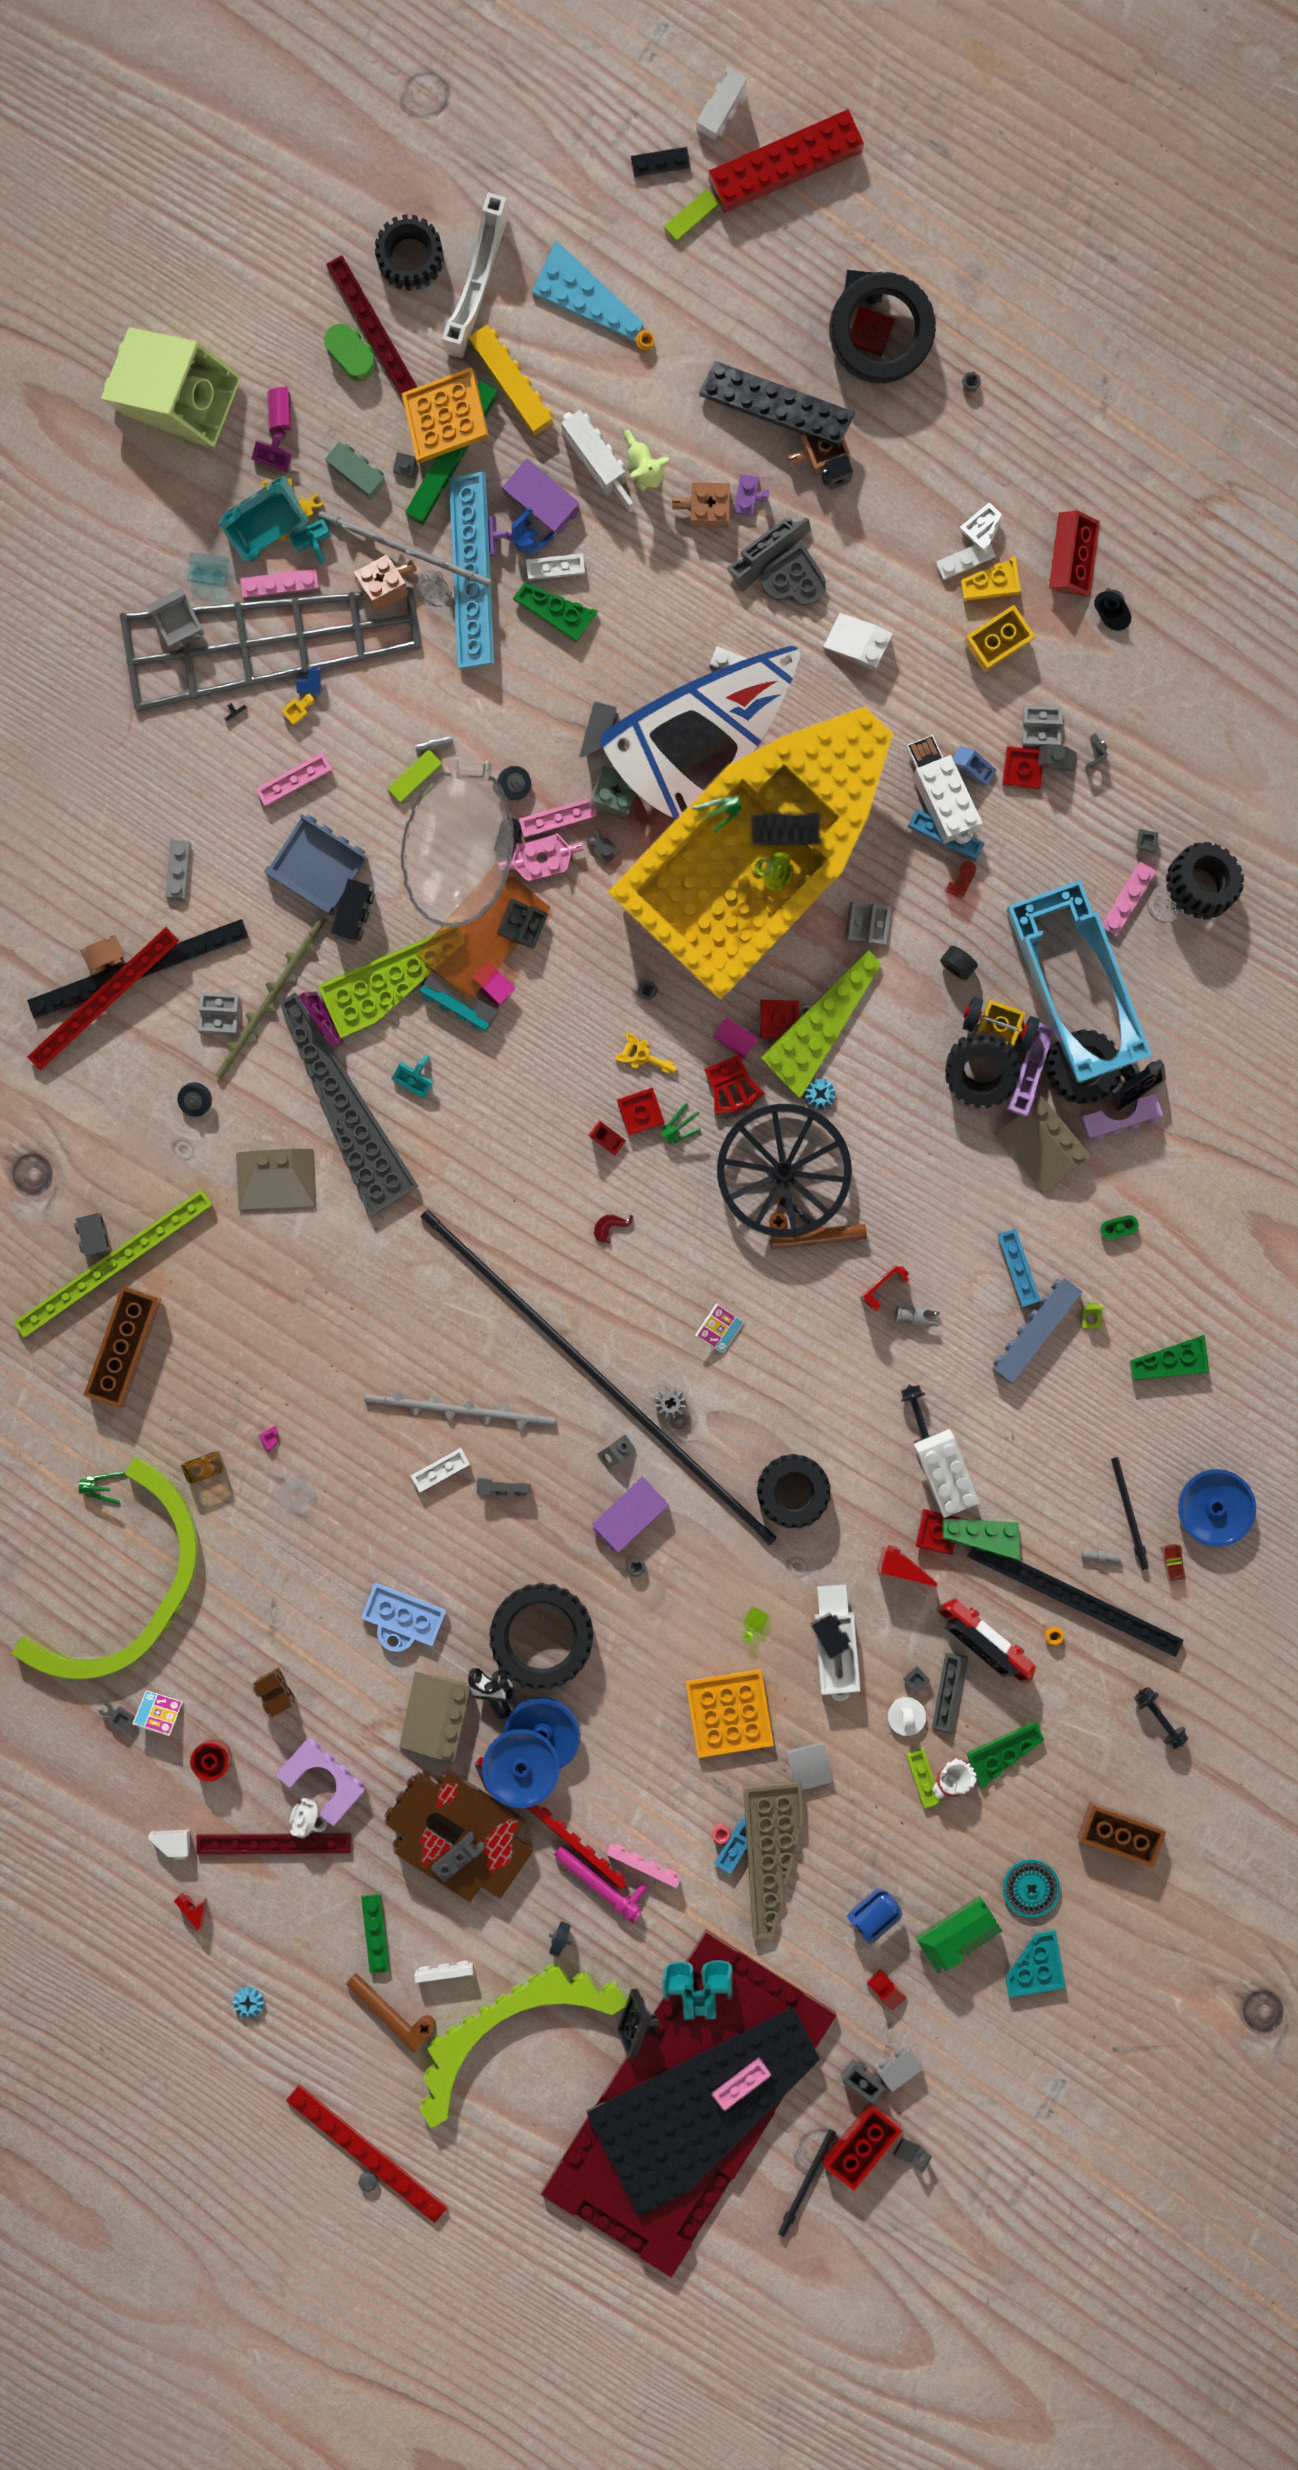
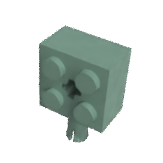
(603, 797)

